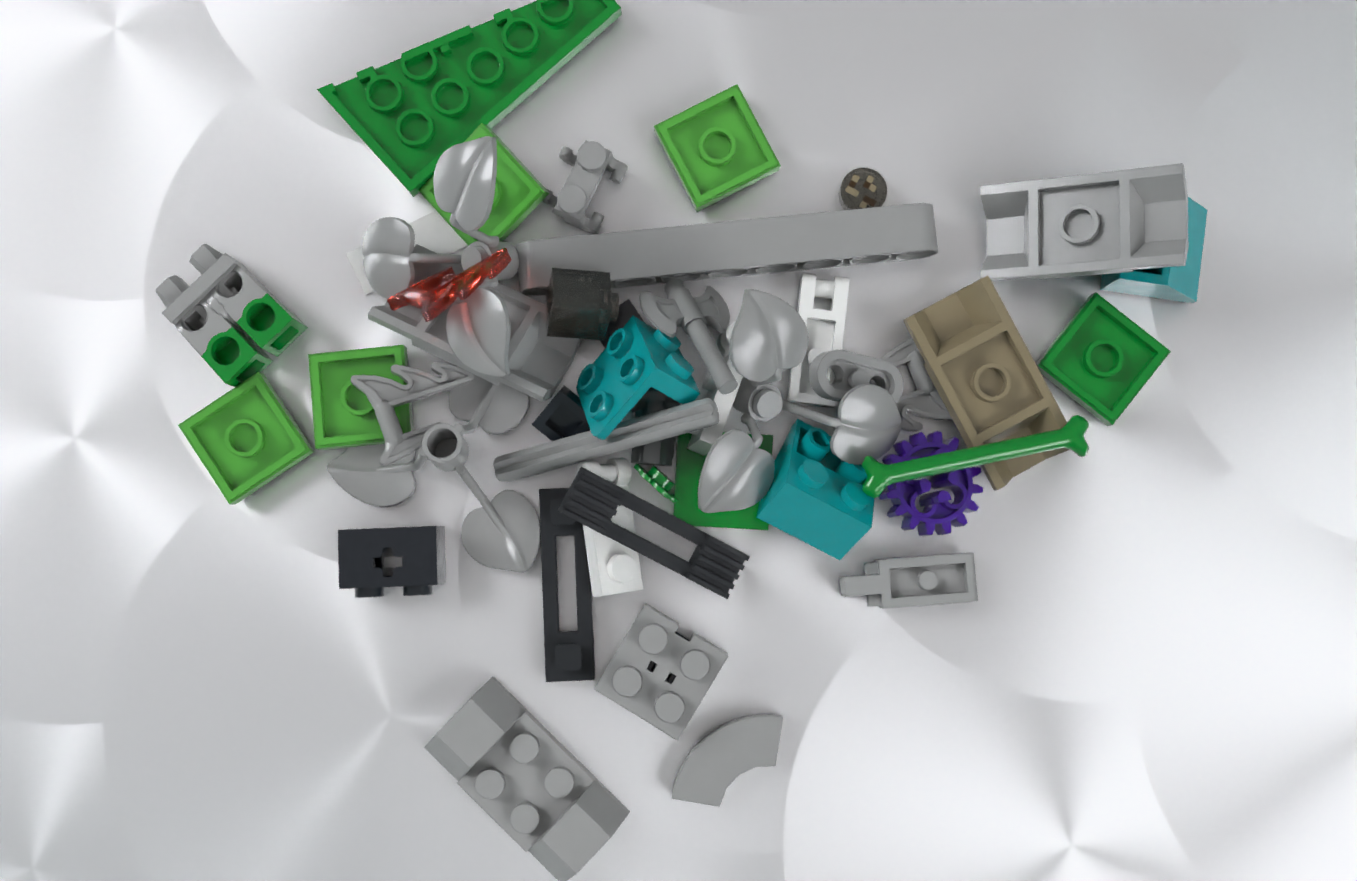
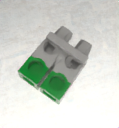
(217, 302)

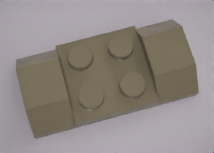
(985, 374)

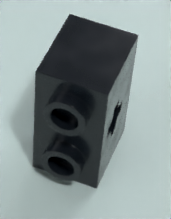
(363, 554)

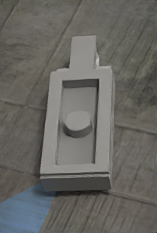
(915, 581)

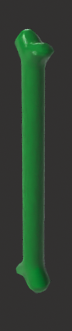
(883, 475)

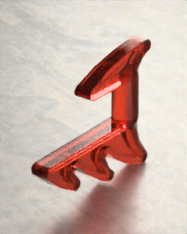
(442, 288)

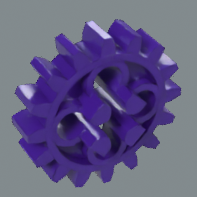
(937, 511)

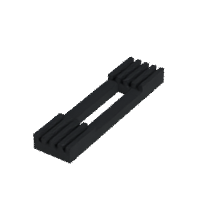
(594, 502)
(569, 653)

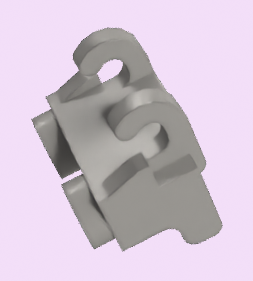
(582, 183)

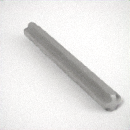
(626, 435)

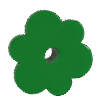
(658, 480)

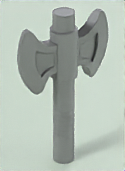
(693, 316)

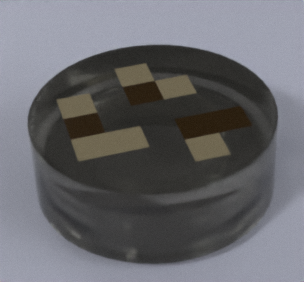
(862, 189)

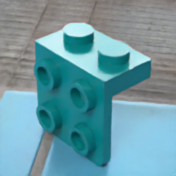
(626, 369)

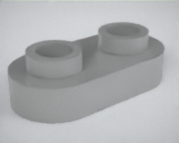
(850, 371)

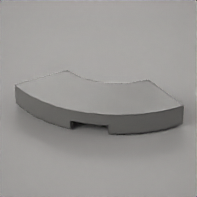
(725, 755)

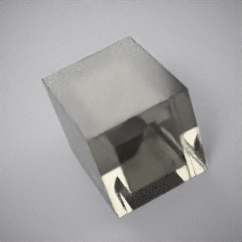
(580, 304)

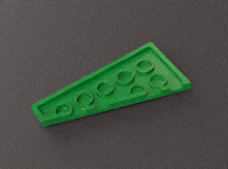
(463, 79)

